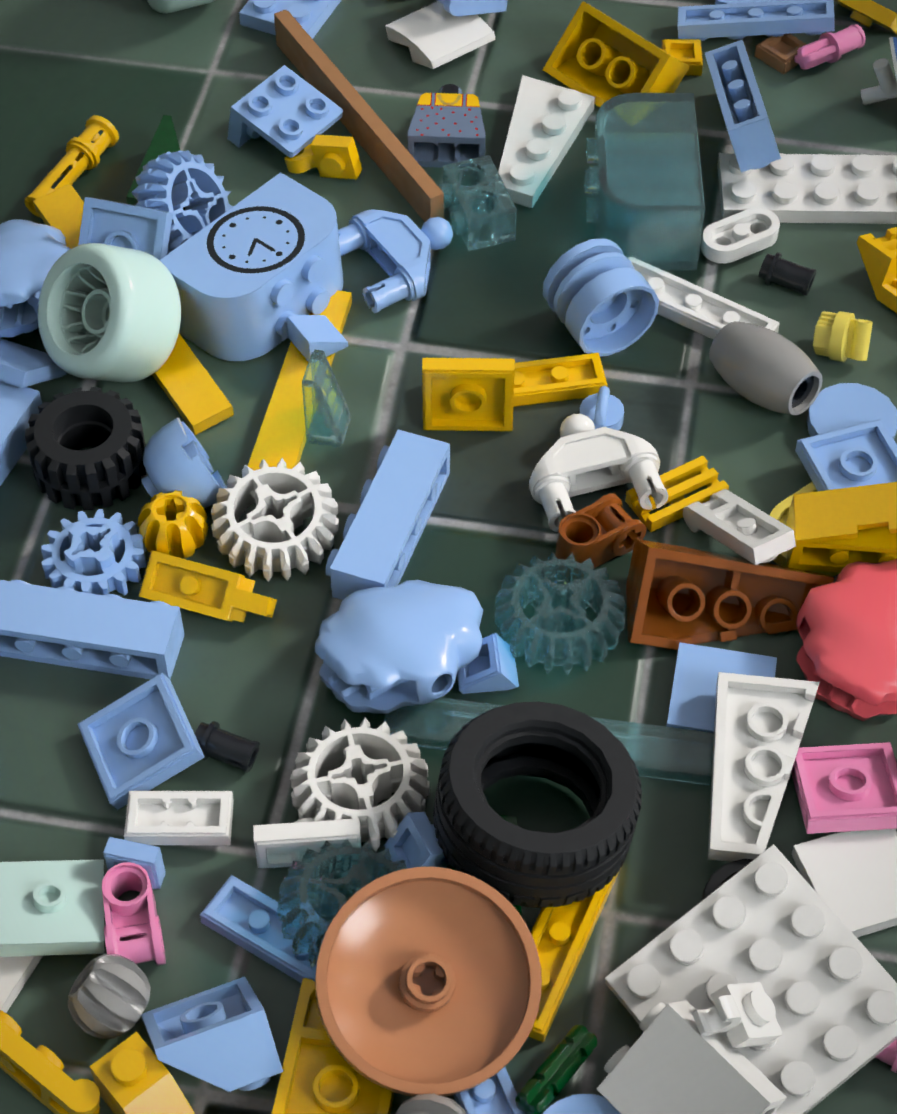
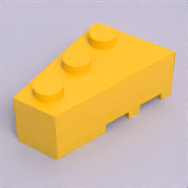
(843, 527)

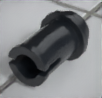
(787, 273)
(226, 746)

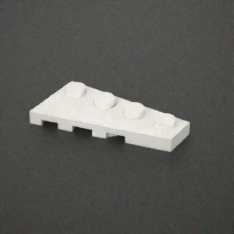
(540, 135)
(753, 755)

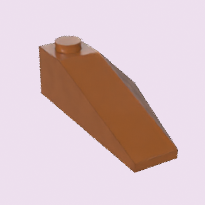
(709, 596)

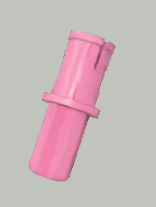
(830, 47)

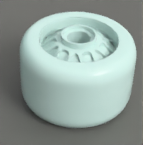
(109, 313)

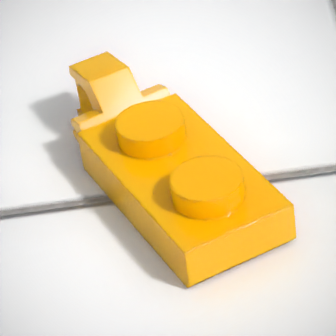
(202, 589)

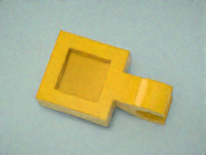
(331, 155)

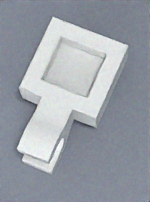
(742, 1013)

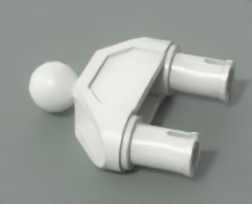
(592, 461)

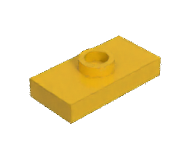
(869, 11)

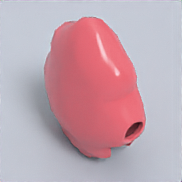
(853, 639)

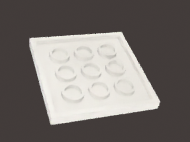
(775, 931)

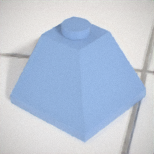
(216, 1037)

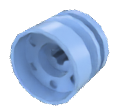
(600, 297)

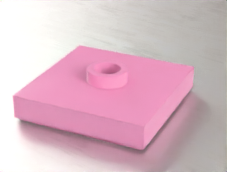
(846, 787)

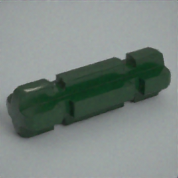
(556, 1070)

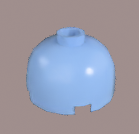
(180, 463)

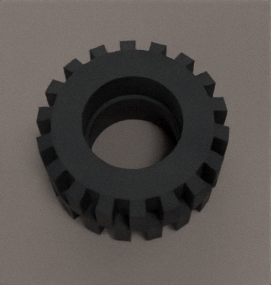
(80, 422)

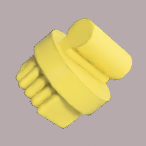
(842, 336)

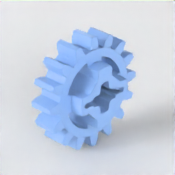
(94, 554)

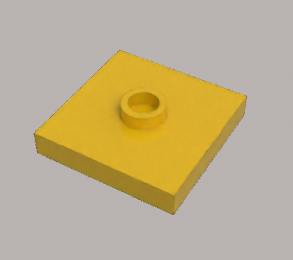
(468, 394)

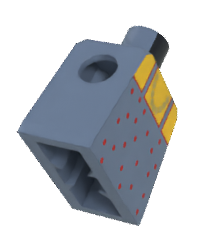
(446, 128)

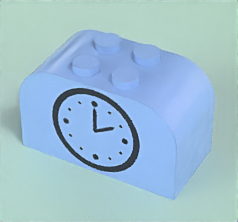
(256, 268)

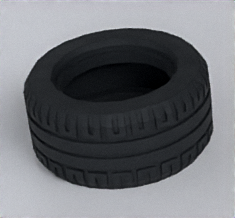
(549, 744)

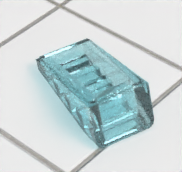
(324, 404)

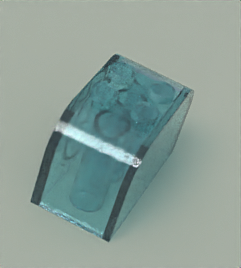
(647, 178)

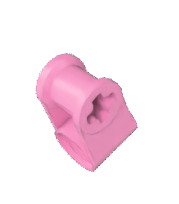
(131, 925)

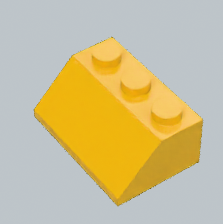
(610, 59)

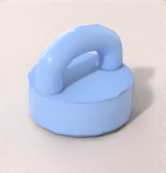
(603, 409)

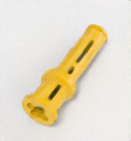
(76, 159)

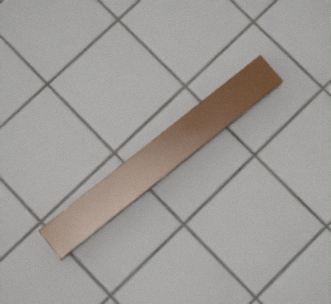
(359, 118)

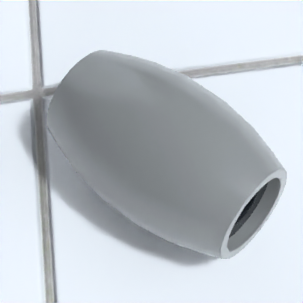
(765, 368)

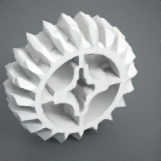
(267, 535)
(369, 772)

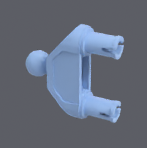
(398, 249)

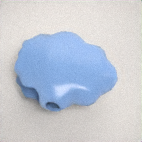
(25, 260)
(398, 644)

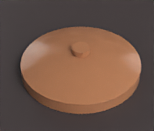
(428, 981)

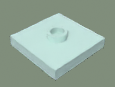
(51, 908)

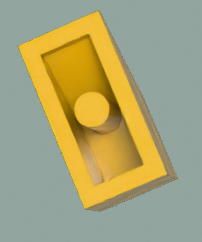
(137, 1082)

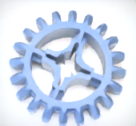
(179, 182)

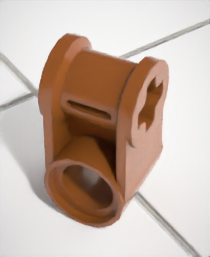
(598, 532)

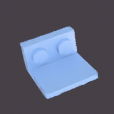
(283, 112)

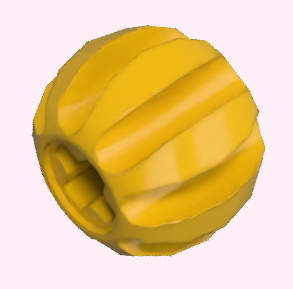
(173, 524)

